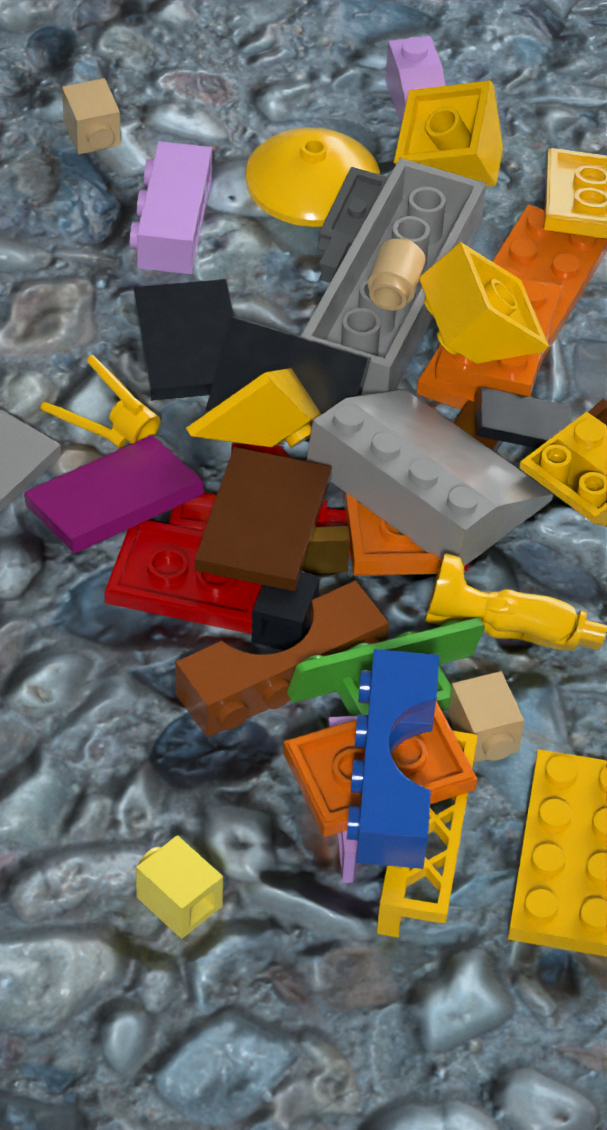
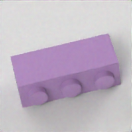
(172, 207)

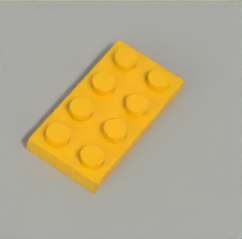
(564, 857)

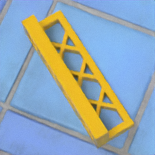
(397, 879)

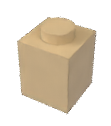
(91, 116)
(490, 711)

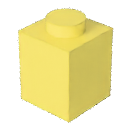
(179, 886)

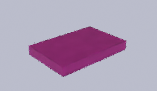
(113, 493)

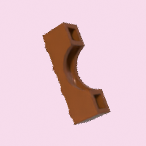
(229, 685)

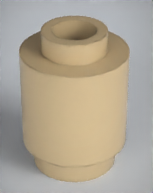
(395, 274)

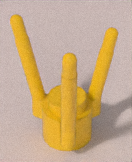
(129, 416)

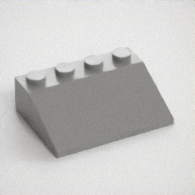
(423, 473)

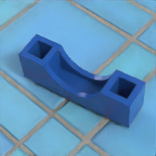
(393, 809)

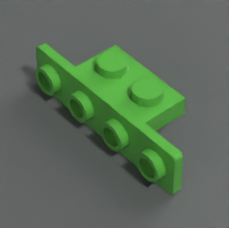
(342, 670)

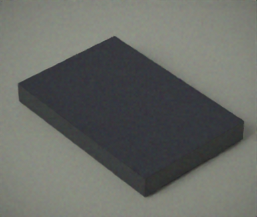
(182, 335)
(253, 349)

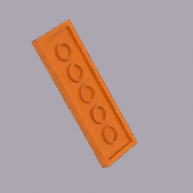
(535, 256)

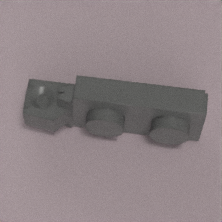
(346, 218)

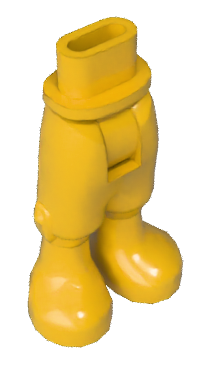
(510, 613)

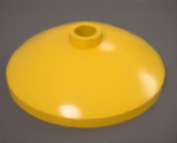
(302, 172)

